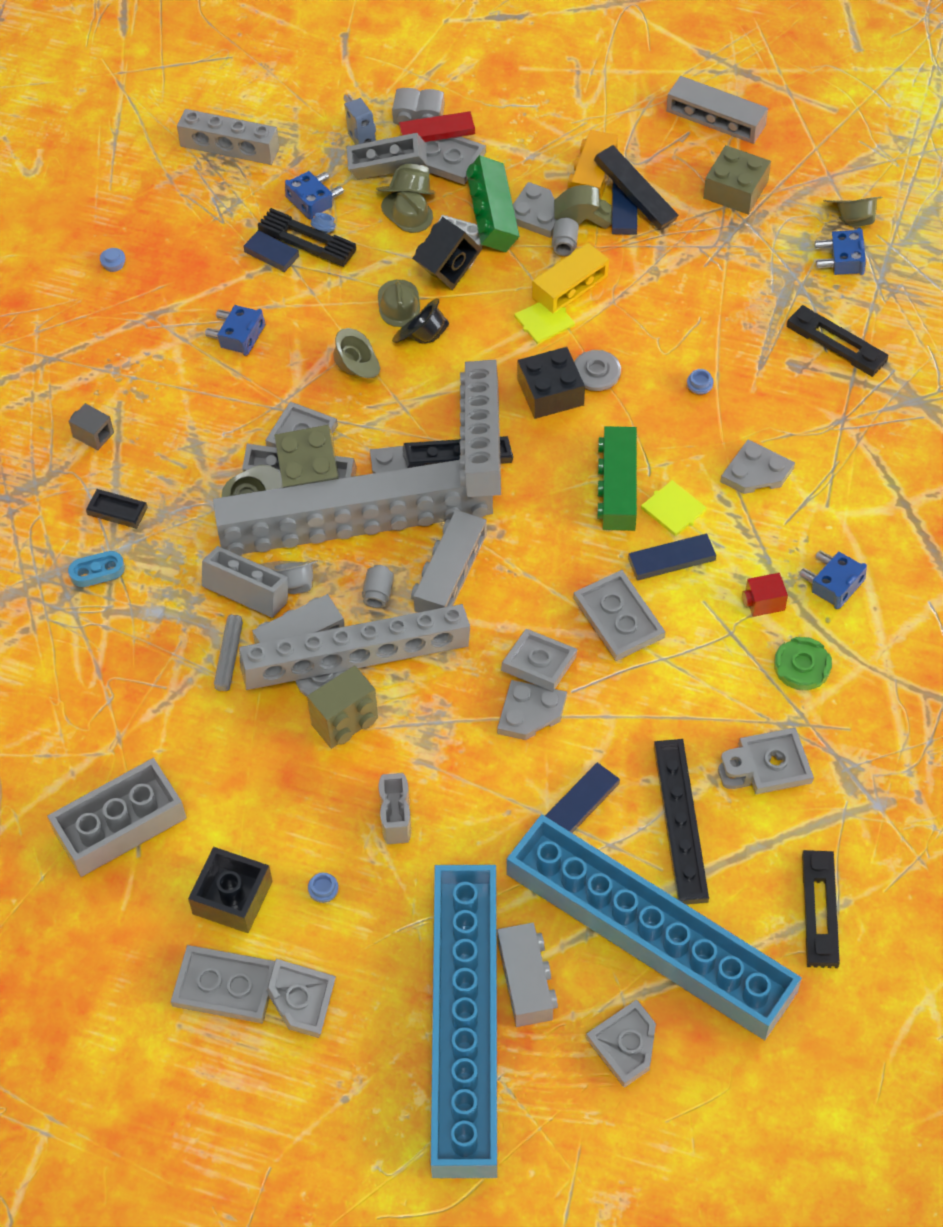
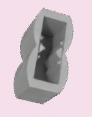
(416, 104)
(395, 808)

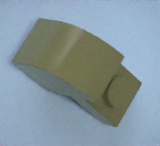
(583, 203)

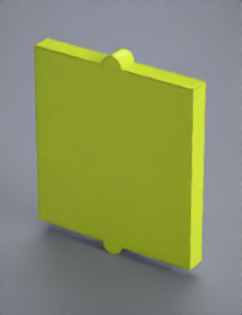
(542, 323)
(673, 508)

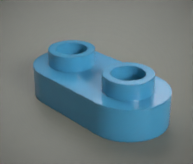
(96, 568)

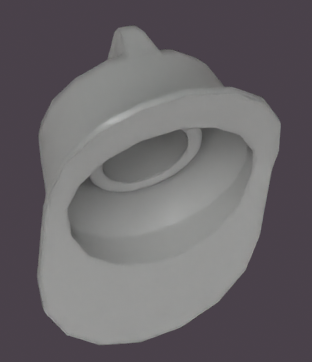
(299, 574)

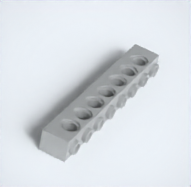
(480, 429)
(353, 645)

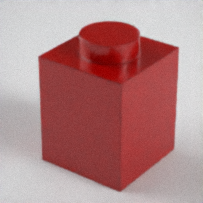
(765, 594)

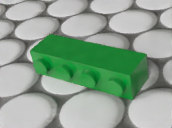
(492, 203)
(619, 478)

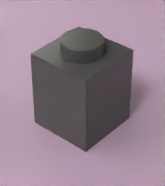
(91, 426)

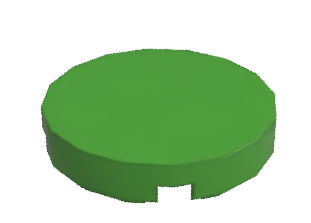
(802, 663)

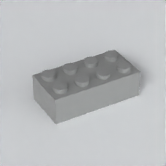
(117, 817)

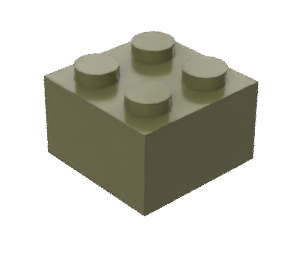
(737, 179)
(306, 456)
(343, 707)

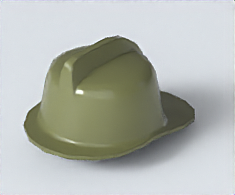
(410, 178)
(408, 211)
(857, 212)
(398, 302)
(355, 354)
(253, 480)

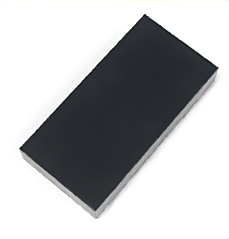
(116, 508)

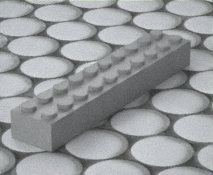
(344, 508)

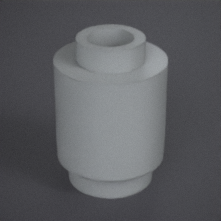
(565, 236)
(377, 586)

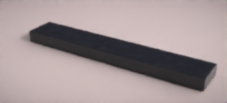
(681, 822)

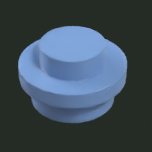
(323, 222)
(112, 259)
(700, 381)
(323, 887)

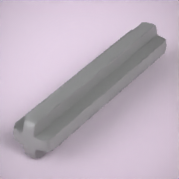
(228, 653)

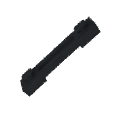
(337, 249)
(867, 359)
(820, 948)

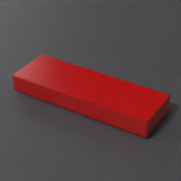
(440, 126)

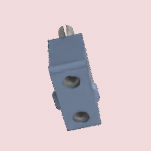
(359, 120)

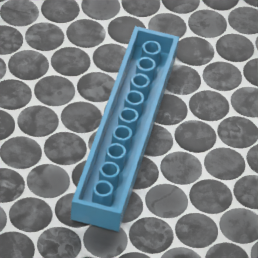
(653, 926)
(464, 1023)

